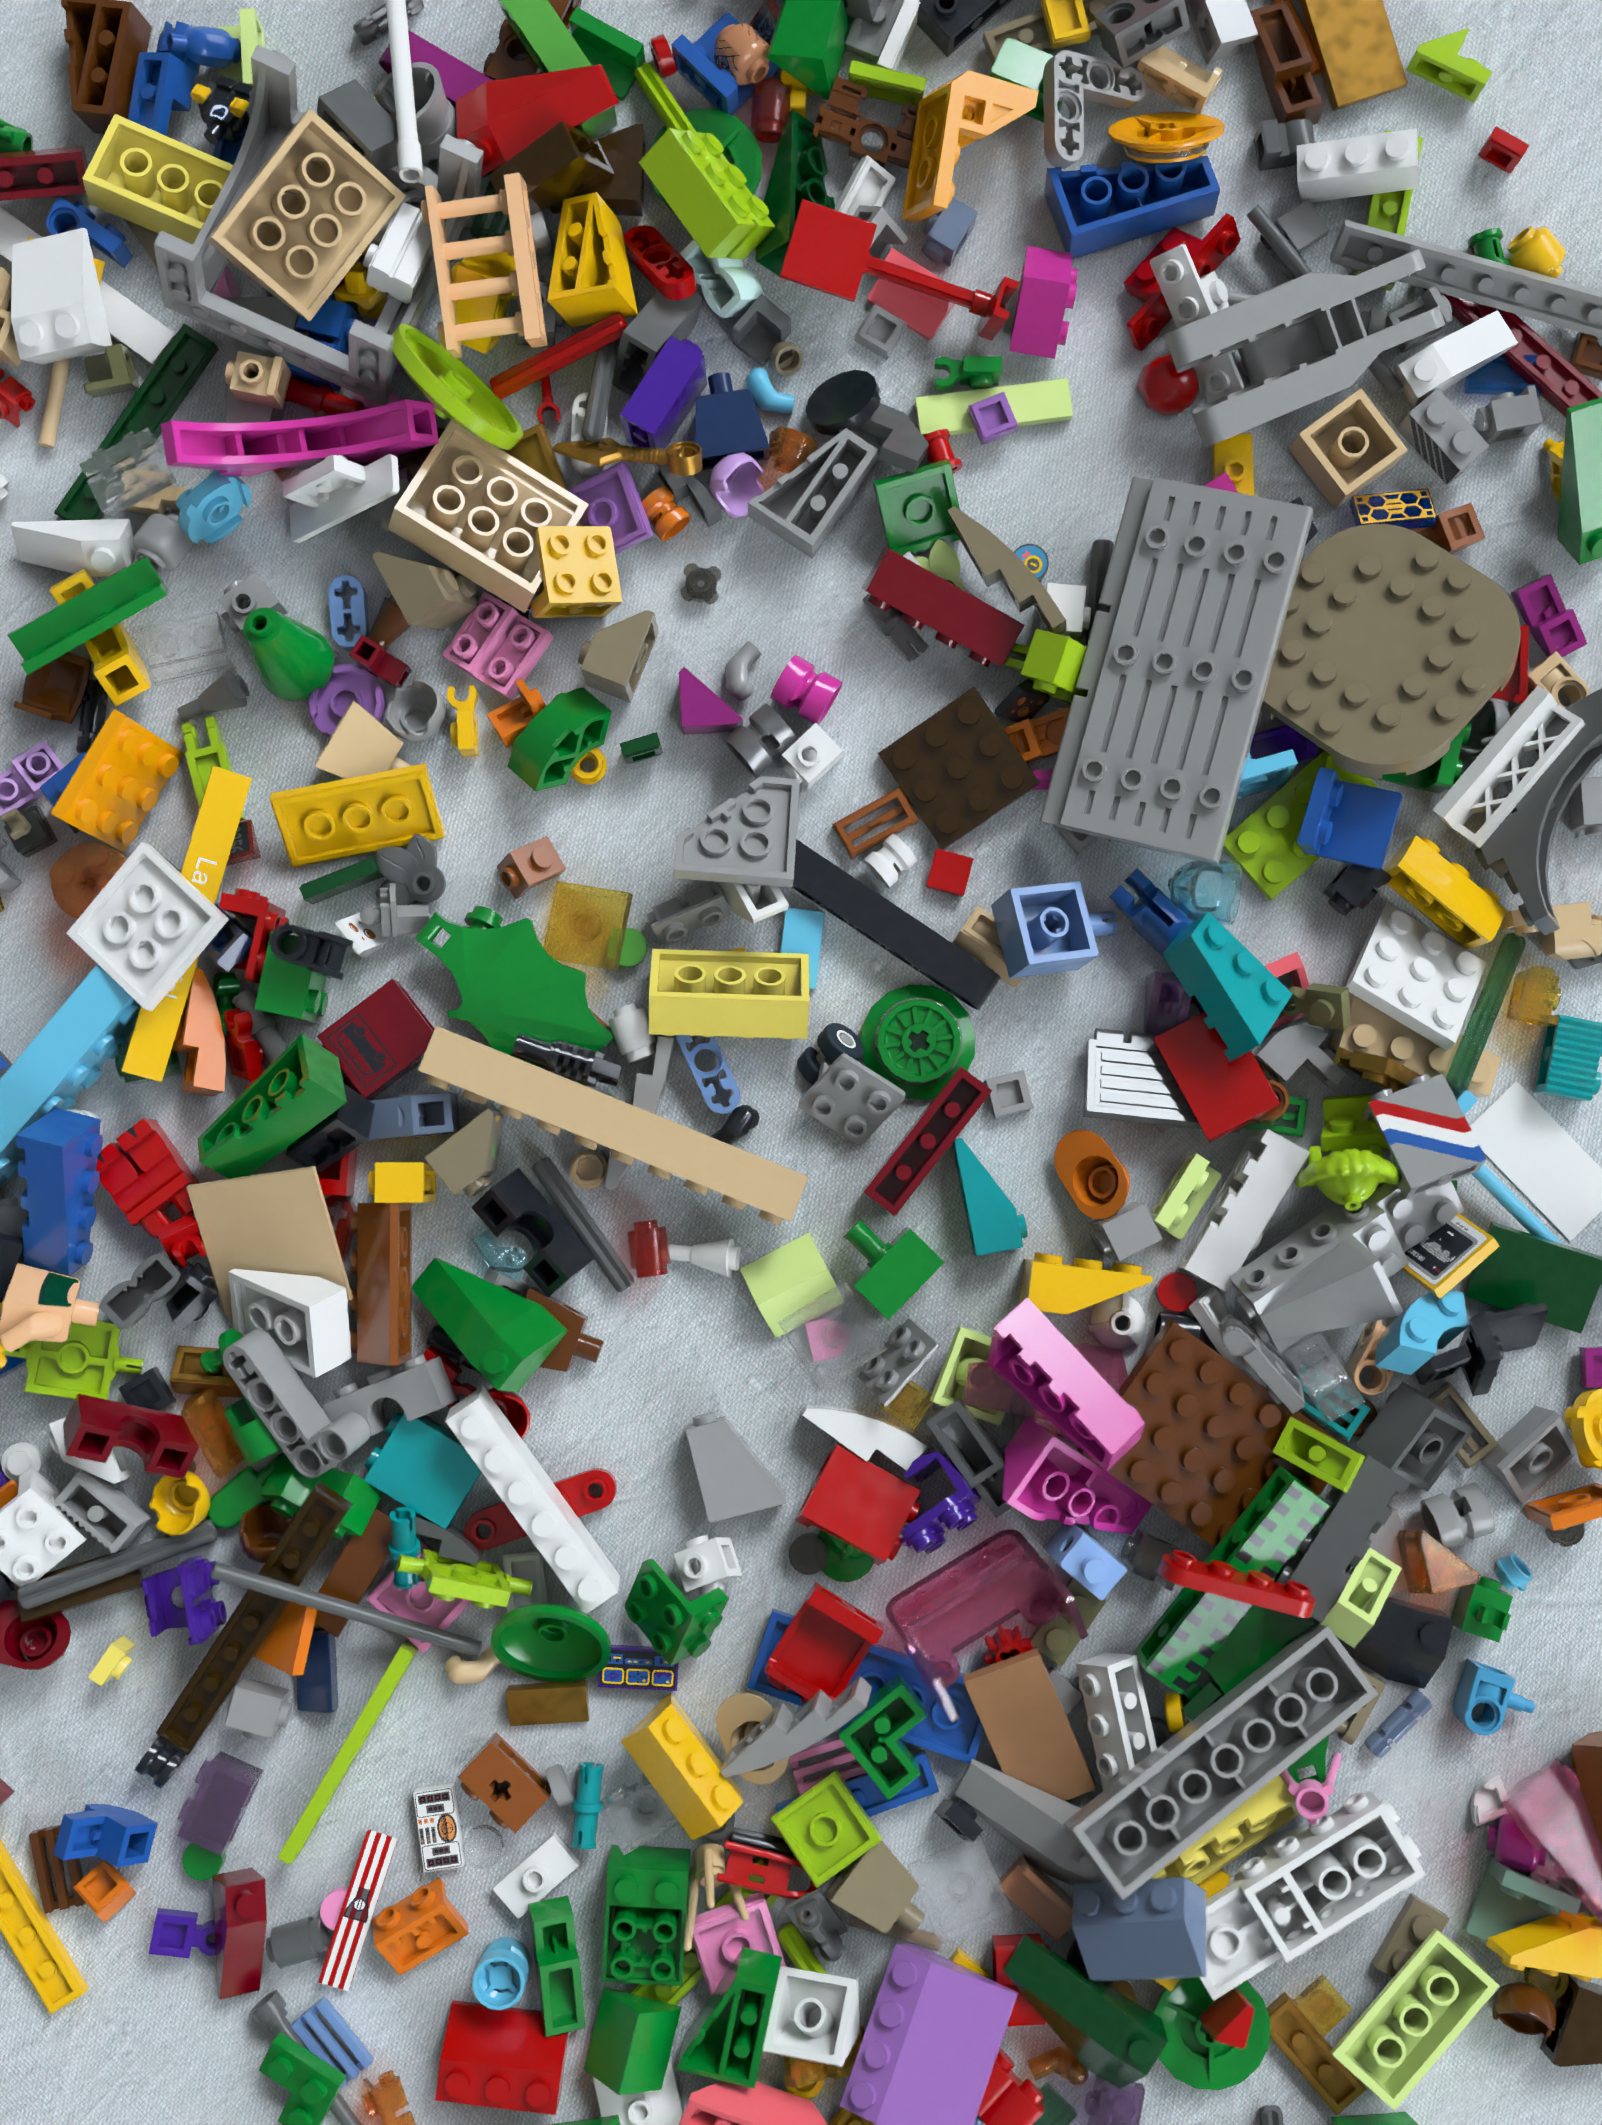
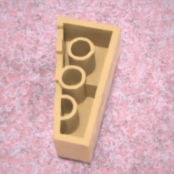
(1383, 1036)

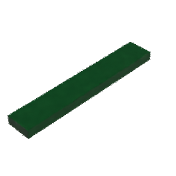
(150, 407)

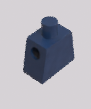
(728, 423)

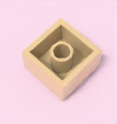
(1347, 448)

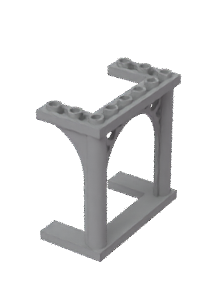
(192, 271)

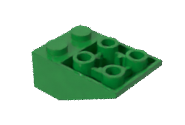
(646, 1915)

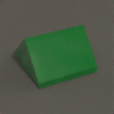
(810, 42)
(631, 2042)

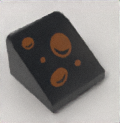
(1022, 703)

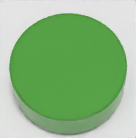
(633, 949)

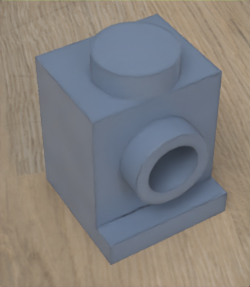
(948, 232)

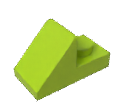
(1441, 65)
(1319, 1454)

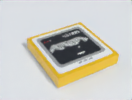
(1448, 1255)

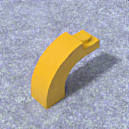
(112, 652)

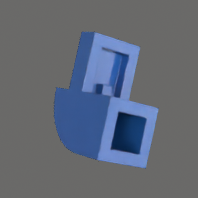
(106, 1832)

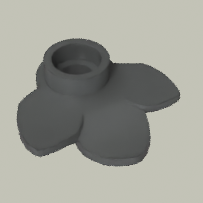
(407, 868)

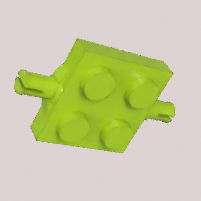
(79, 1364)
(449, 1578)

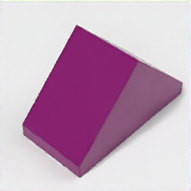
(702, 709)

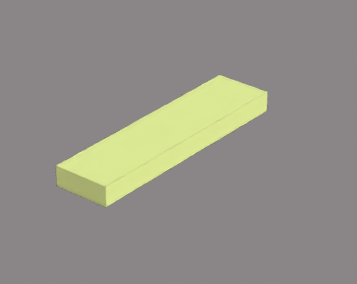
(1029, 402)

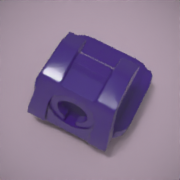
(954, 1511)
(201, 1611)

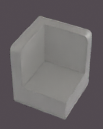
(886, 231)

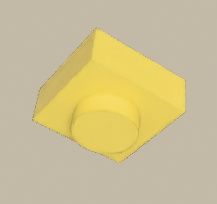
(113, 1662)

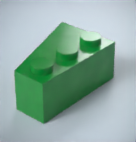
(733, 2023)

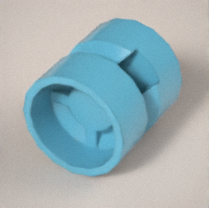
(502, 1983)

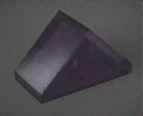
(1165, 1003)

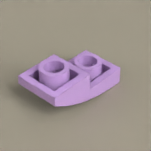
(23, 780)

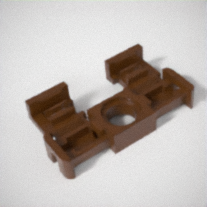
(841, 126)

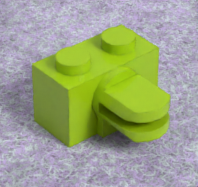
(1051, 663)

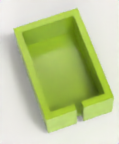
(707, 193)

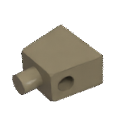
(877, 1891)

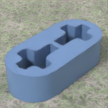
(340, 613)

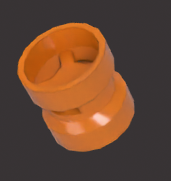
(665, 513)

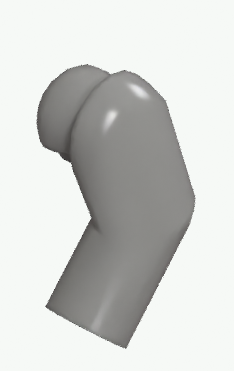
(737, 671)

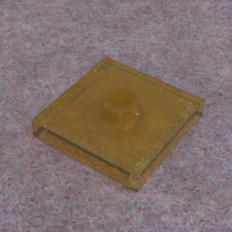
(587, 925)

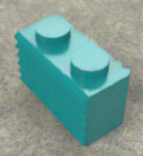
(1570, 1059)

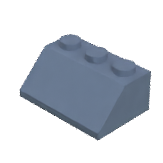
(1146, 1935)

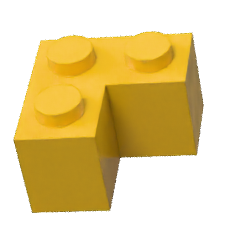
(483, 307)

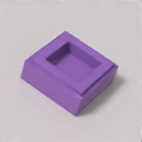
(992, 418)

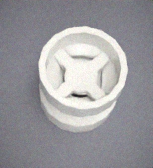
(890, 860)

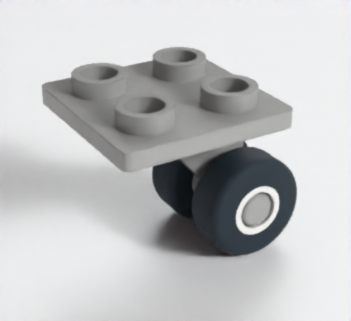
(844, 1090)

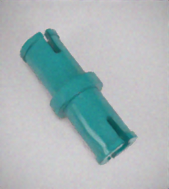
(403, 1542)
(587, 1805)

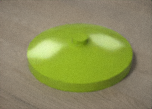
(455, 388)

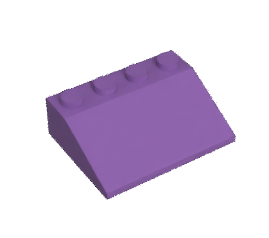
(928, 2042)

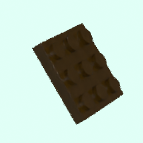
(959, 768)

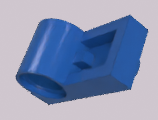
(105, 239)

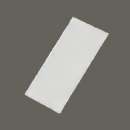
(1541, 1160)

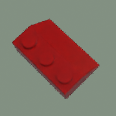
(501, 2059)

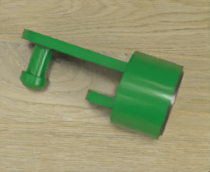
(249, 1431)

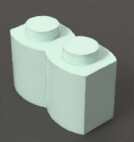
(724, 282)

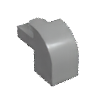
(1298, 1045)

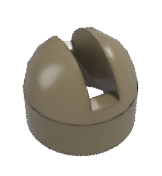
(786, 362)

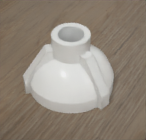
(1104, 1316)

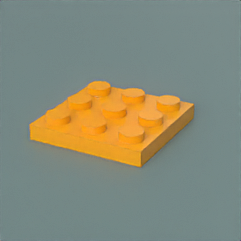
(118, 782)

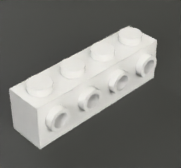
(1116, 1713)

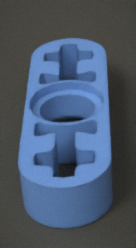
(709, 1091)

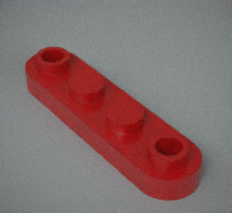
(573, 1489)
(1224, 1581)

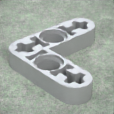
(1074, 91)

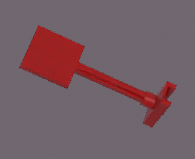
(832, 254)

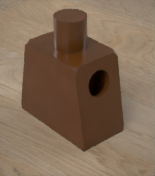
(575, 1341)

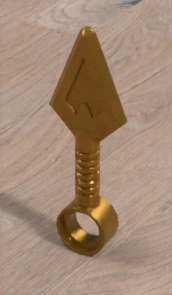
(682, 457)

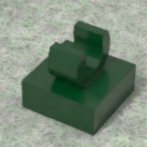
(1200, 1699)

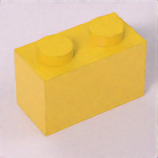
(402, 1182)

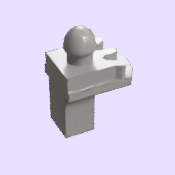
(393, 917)

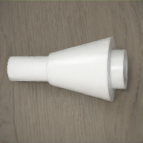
(714, 1256)

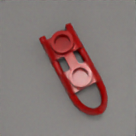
(775, 1874)

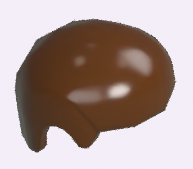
(261, 1532)
(1525, 2009)

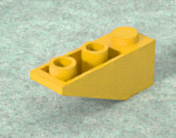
(1554, 1945)

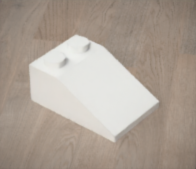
(57, 299)
(298, 1311)

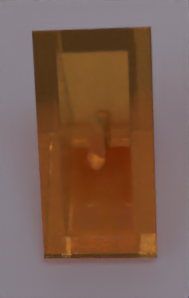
(1430, 1565)

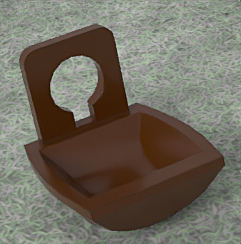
(57, 688)

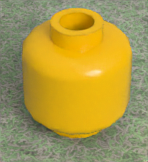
(1537, 252)

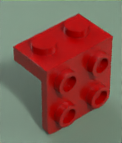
(268, 917)

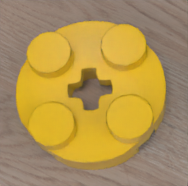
(1585, 1424)

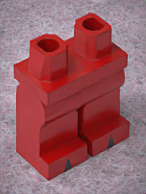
(146, 1176)

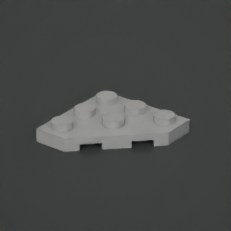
(745, 838)

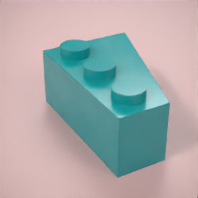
(1228, 982)

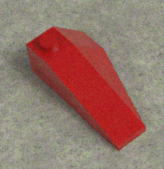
(516, 111)

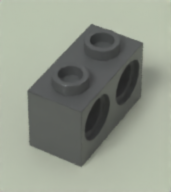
(1140, 26)

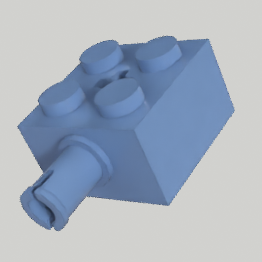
(1048, 929)

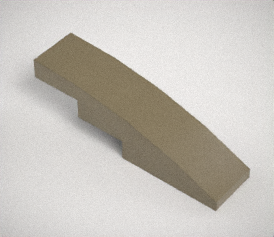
(998, 562)

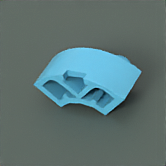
(1420, 1331)

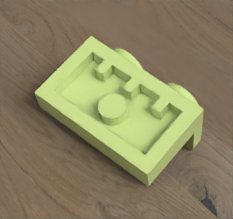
(1185, 1195)

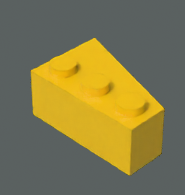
(590, 264)

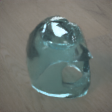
(1207, 888)

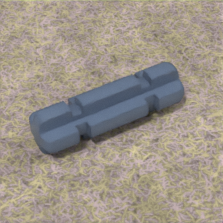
(1398, 1723)

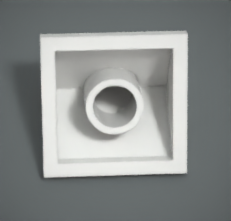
(813, 2017)

